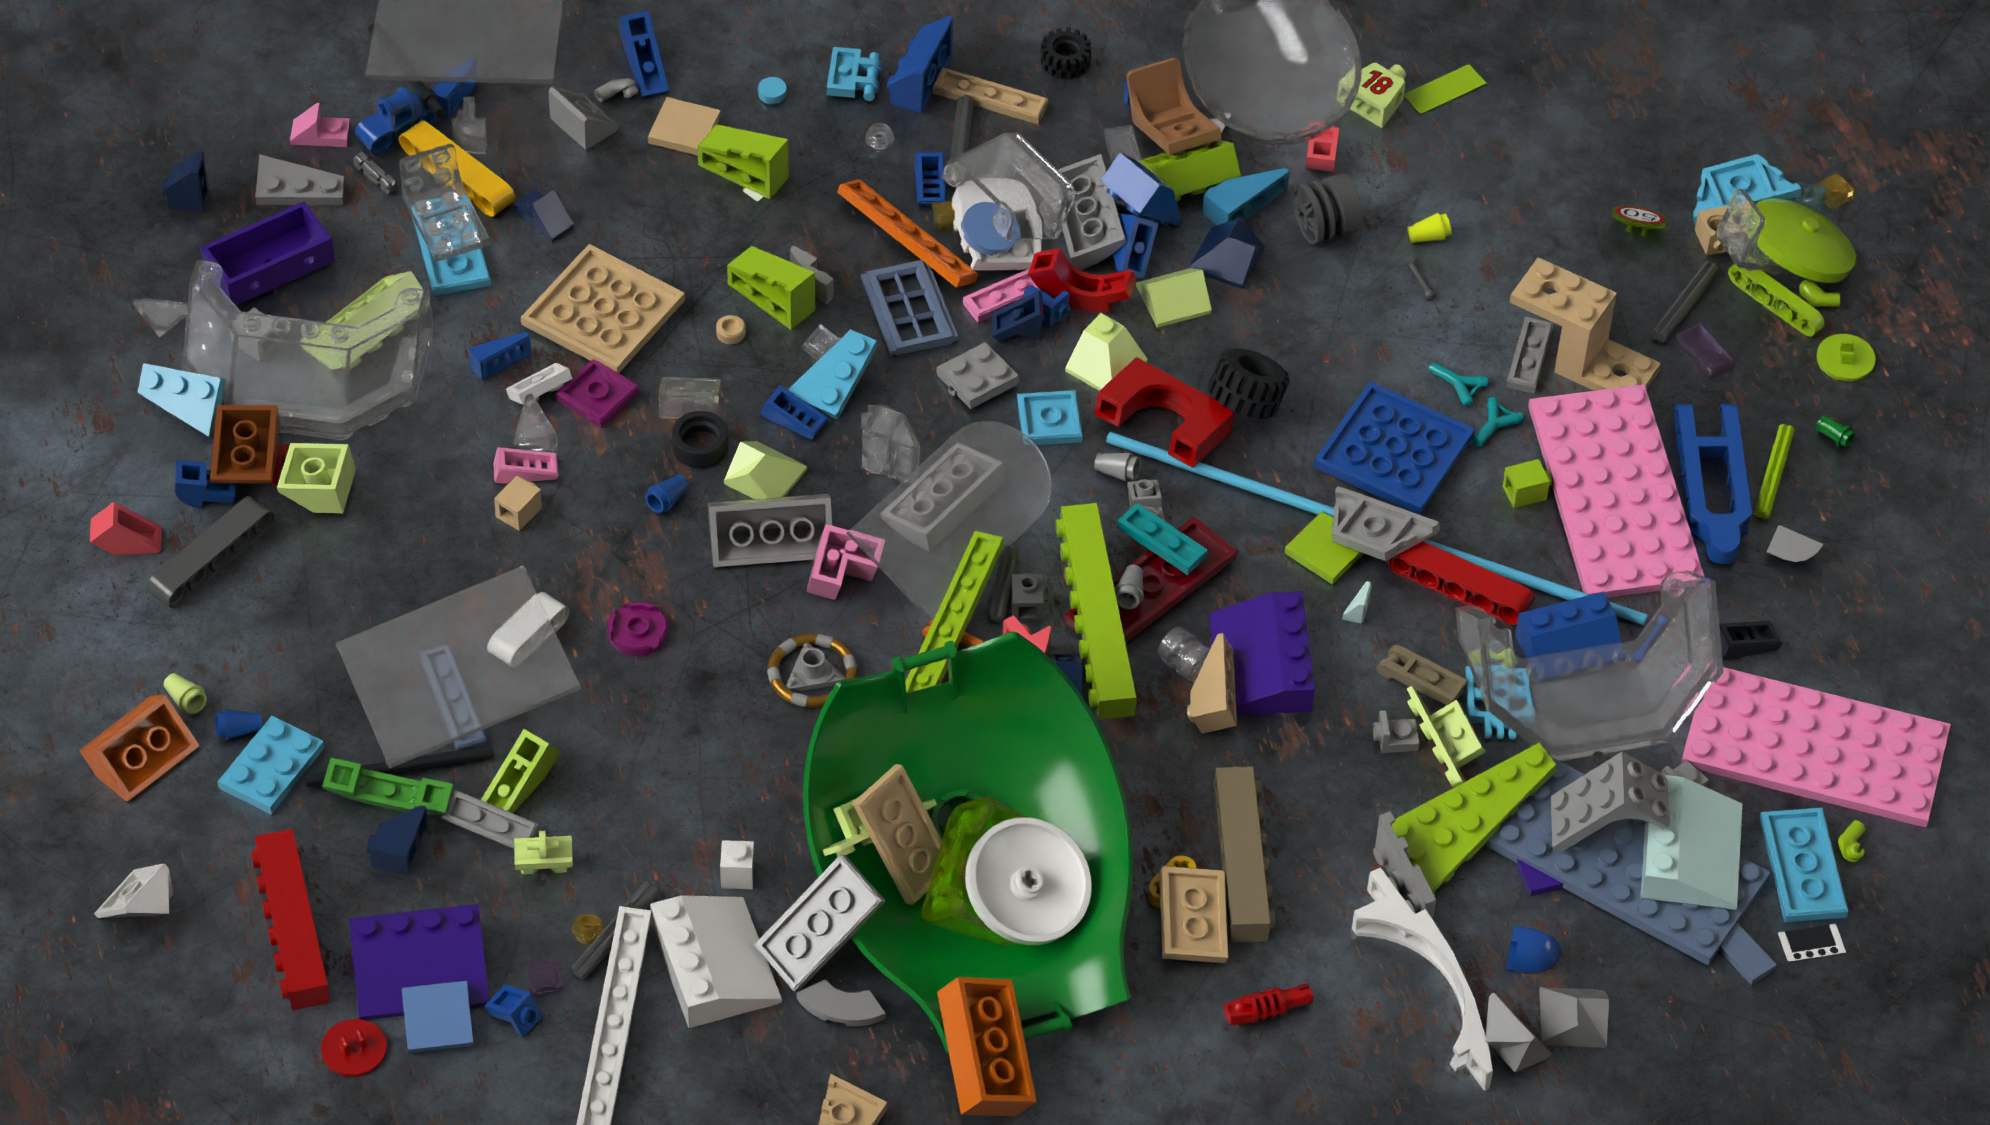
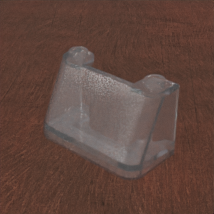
(1021, 181)

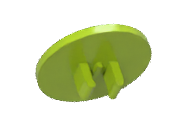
(1846, 357)

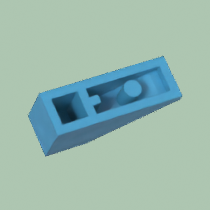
(1244, 195)

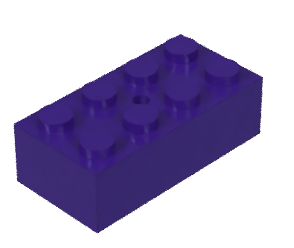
(270, 252)

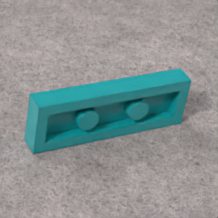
(1162, 538)

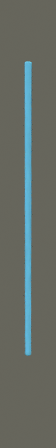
(1316, 508)

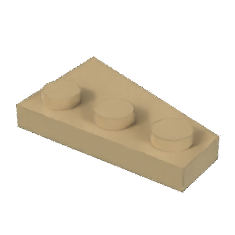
(850, 1105)

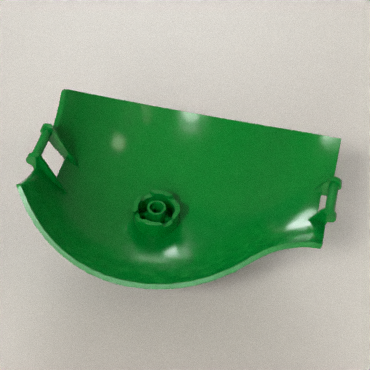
(996, 730)

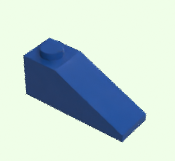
(643, 53)

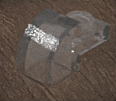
(470, 131)

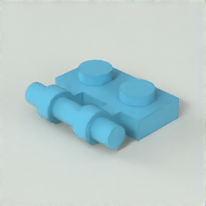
(844, 72)

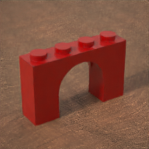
(1146, 386)

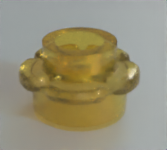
(583, 934)

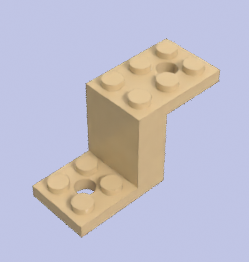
(1586, 318)

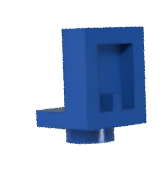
(1053, 309)
(515, 1007)

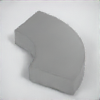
(840, 1006)

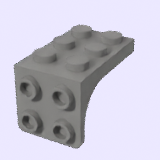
(1607, 794)

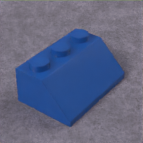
(922, 65)
(1568, 626)

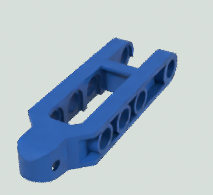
(1717, 531)

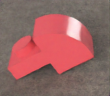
(1322, 151)

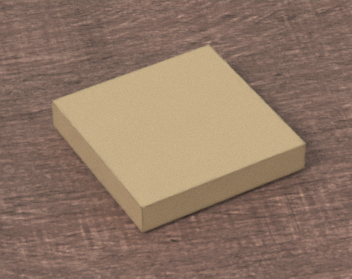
(682, 125)

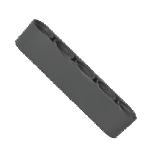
(210, 552)

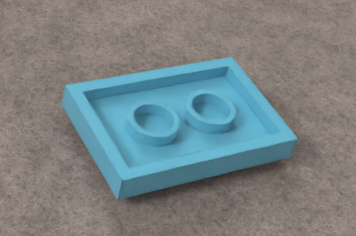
(271, 764)

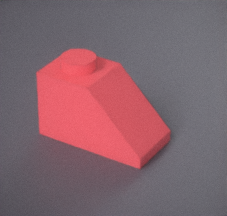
(124, 532)

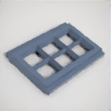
(886, 321)

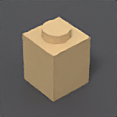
(518, 503)

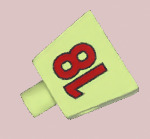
(1379, 93)

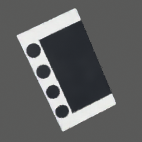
(1811, 942)

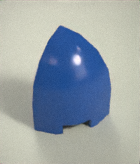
(1532, 951)

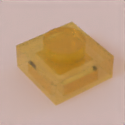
(1837, 190)
(943, 215)

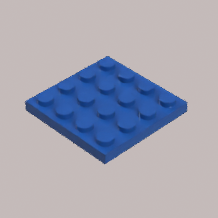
(1394, 448)

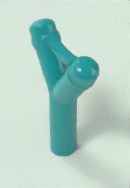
(1460, 382)
(1495, 422)

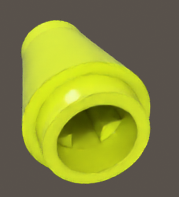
(1430, 229)

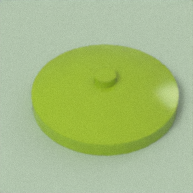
(1804, 241)

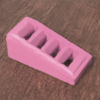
(506, 466)

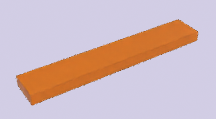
(908, 233)

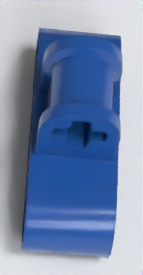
(394, 117)

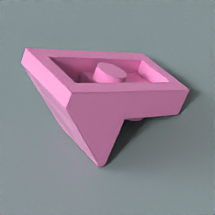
(320, 131)

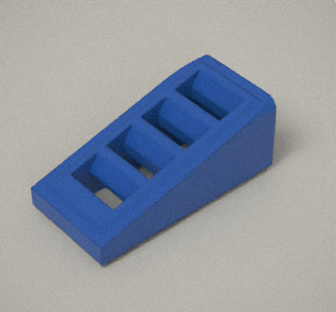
(452, 94)
(929, 160)
(499, 354)
(791, 402)

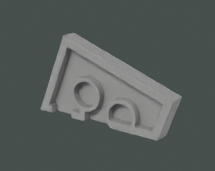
(292, 183)
(1395, 857)

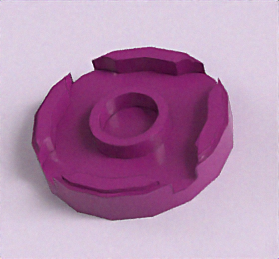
(637, 629)

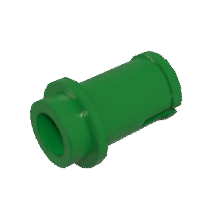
(1841, 434)

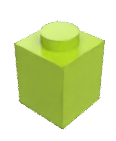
(1526, 483)

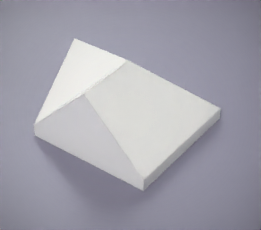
(140, 895)

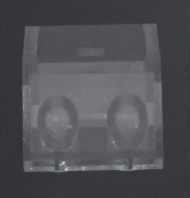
(889, 445)

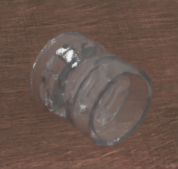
(1183, 652)

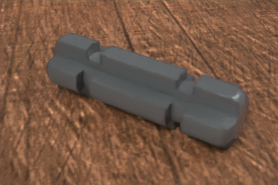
(375, 172)

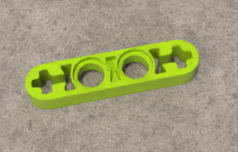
(1800, 315)

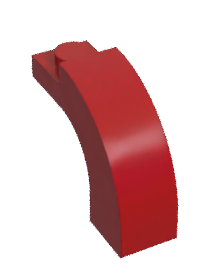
(1088, 292)

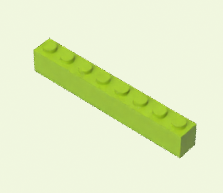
(1097, 611)

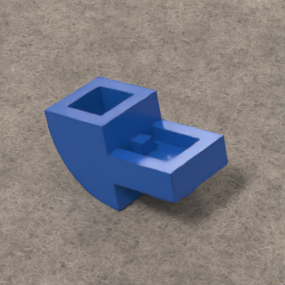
(194, 485)

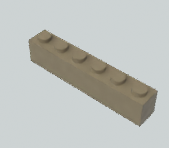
(1242, 854)

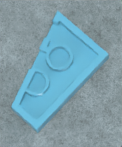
(836, 374)
(184, 394)

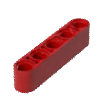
(1463, 581)

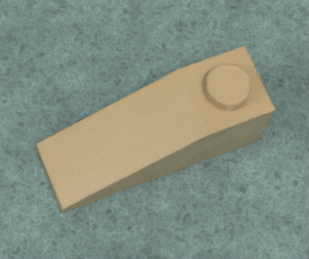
(1214, 690)

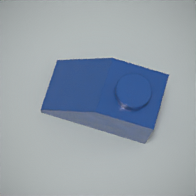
(1139, 242)

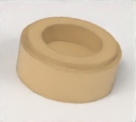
(730, 329)

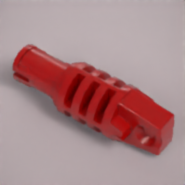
(1266, 1004)

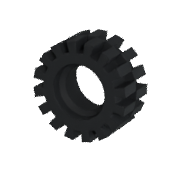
(1062, 64)

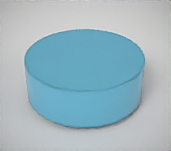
(772, 90)

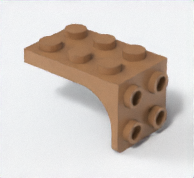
(1165, 110)

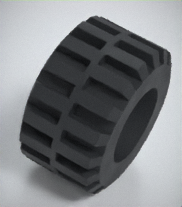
(1248, 383)

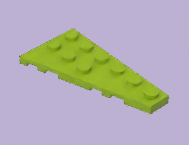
(1464, 818)

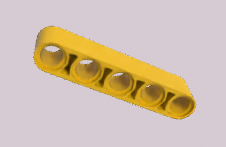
(482, 186)

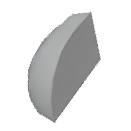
(1792, 545)

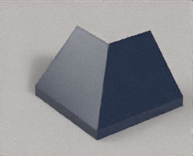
(1229, 253)

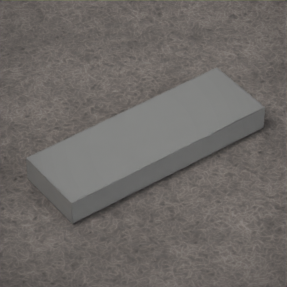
(1529, 355)
(488, 820)

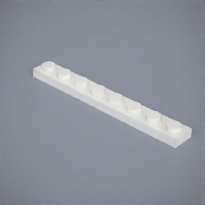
(614, 1017)

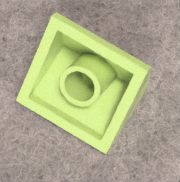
(1175, 296)

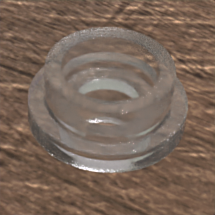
(879, 136)

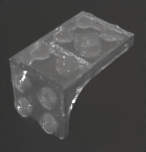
(440, 203)
(1740, 232)

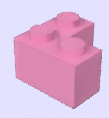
(835, 557)

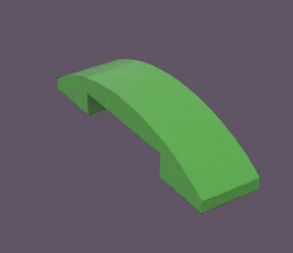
(385, 789)

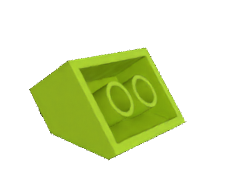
(1195, 167)

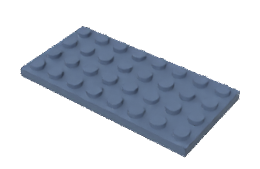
(1609, 873)

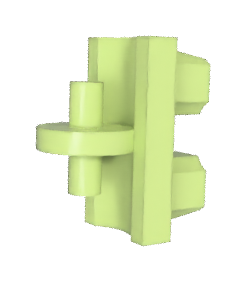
(543, 853)

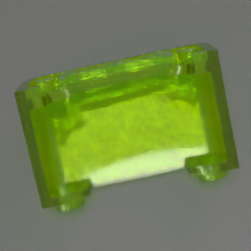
(947, 895)

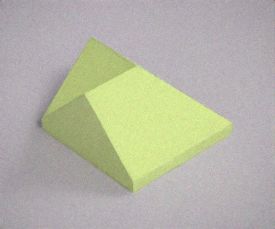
(762, 471)

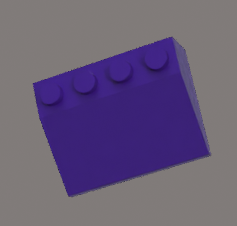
(1269, 653)
(416, 951)

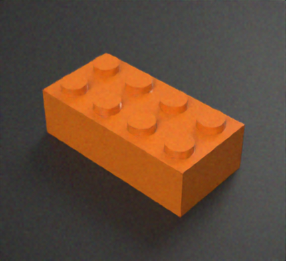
(986, 1046)

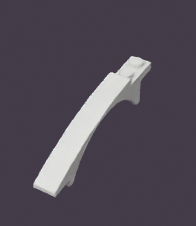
(1396, 921)

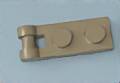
(1422, 675)

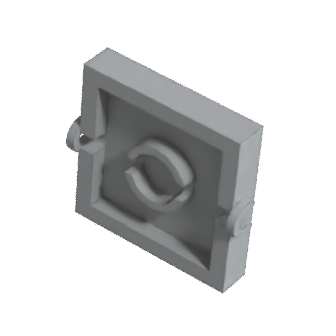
(977, 375)

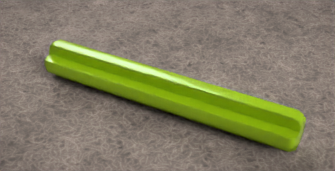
(1774, 471)

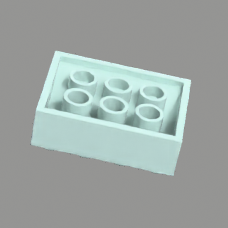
(1699, 850)

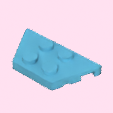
(1746, 173)

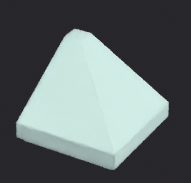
(1358, 607)

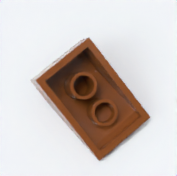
(245, 444)

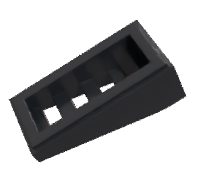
(1735, 648)

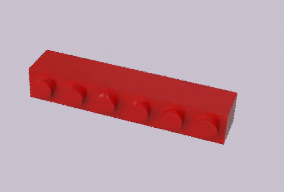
(291, 919)

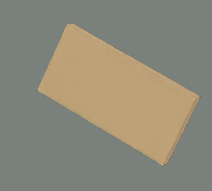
(900, 832)

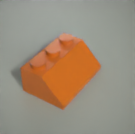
(140, 747)

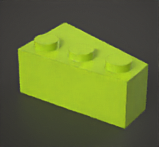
(746, 158)
(774, 285)

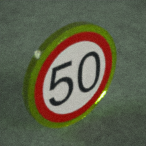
(1639, 217)

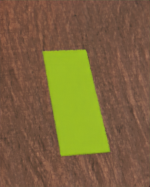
(1444, 89)

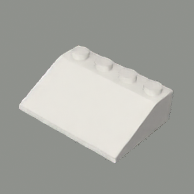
(712, 957)

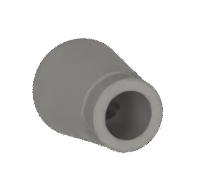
(1118, 465)
(1130, 588)

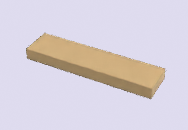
(991, 95)

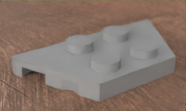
(1377, 526)

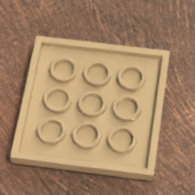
(603, 308)

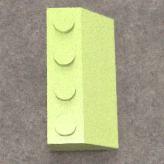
(376, 300)

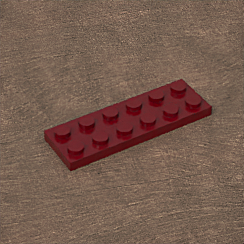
(1166, 584)

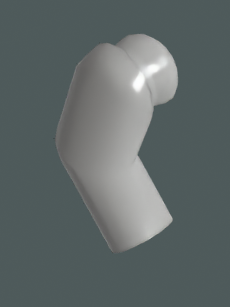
(615, 86)

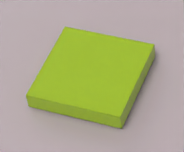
(1319, 553)

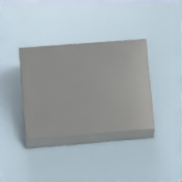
(580, 117)

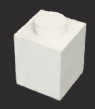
(737, 864)

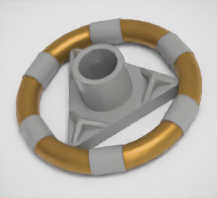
(810, 669)

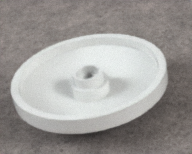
(1028, 881)

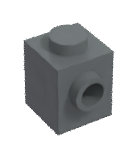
(1027, 597)

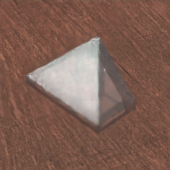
(161, 314)
(535, 429)

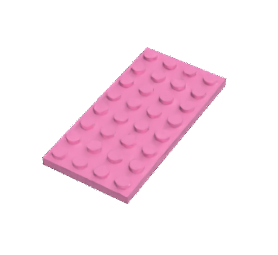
(1614, 489)
(1818, 746)

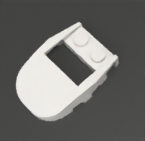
(1016, 258)

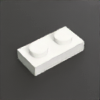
(544, 381)

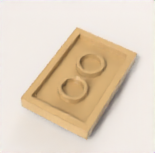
(1193, 914)

